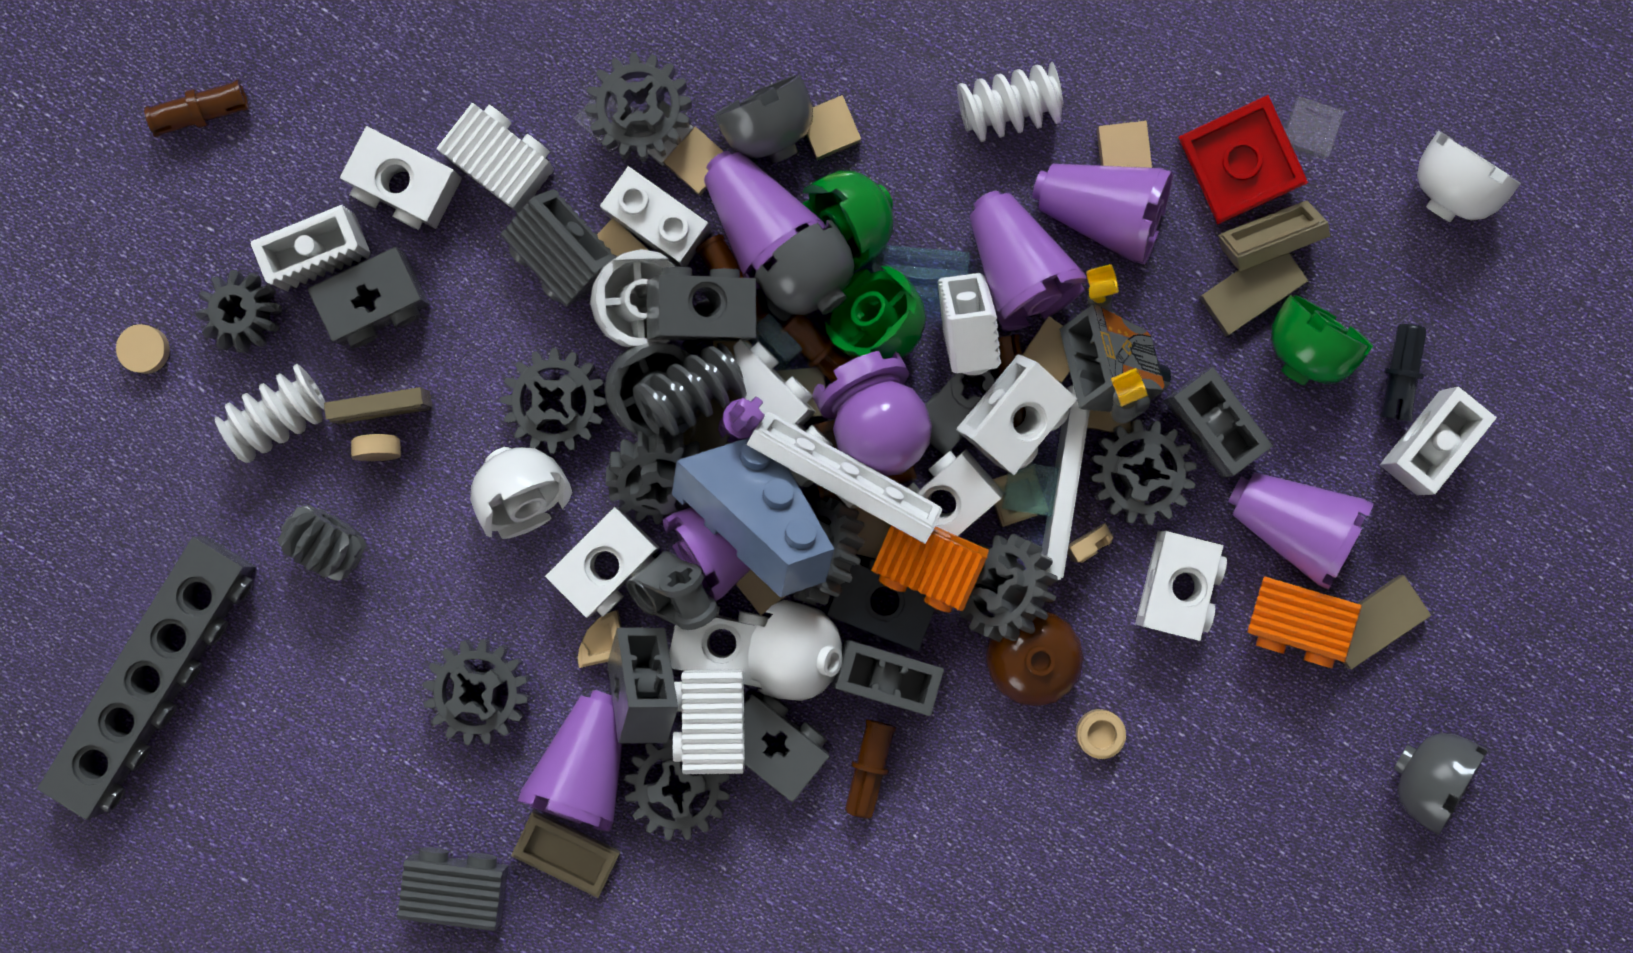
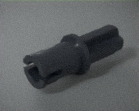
(1404, 371)

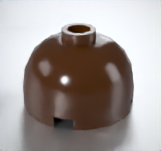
(1038, 665)

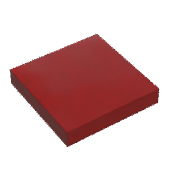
(1243, 160)

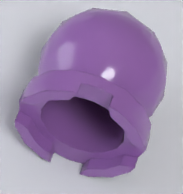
(876, 414)

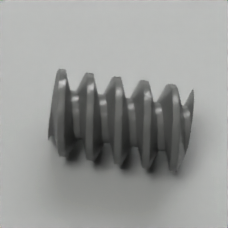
(689, 388)

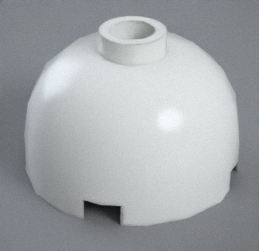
(1462, 181)
(621, 296)
(517, 490)
(795, 652)

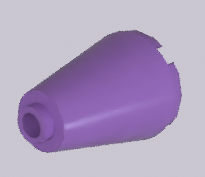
(1107, 204)
(754, 210)
(1022, 262)
(1301, 522)
(709, 551)
(580, 766)

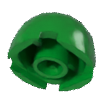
(857, 209)
(878, 315)
(1315, 343)

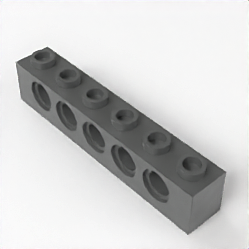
(72, 776)

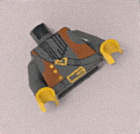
(1110, 357)

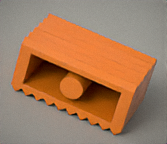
(940, 569)
(1304, 621)

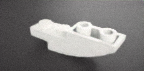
(779, 397)

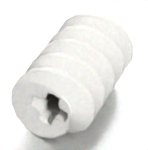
(1011, 101)
(272, 415)

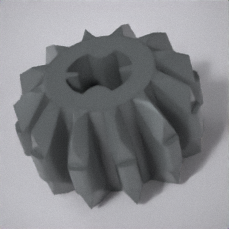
(226, 325)
(321, 542)

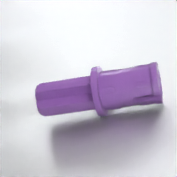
(741, 419)

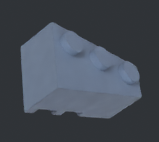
(758, 513)

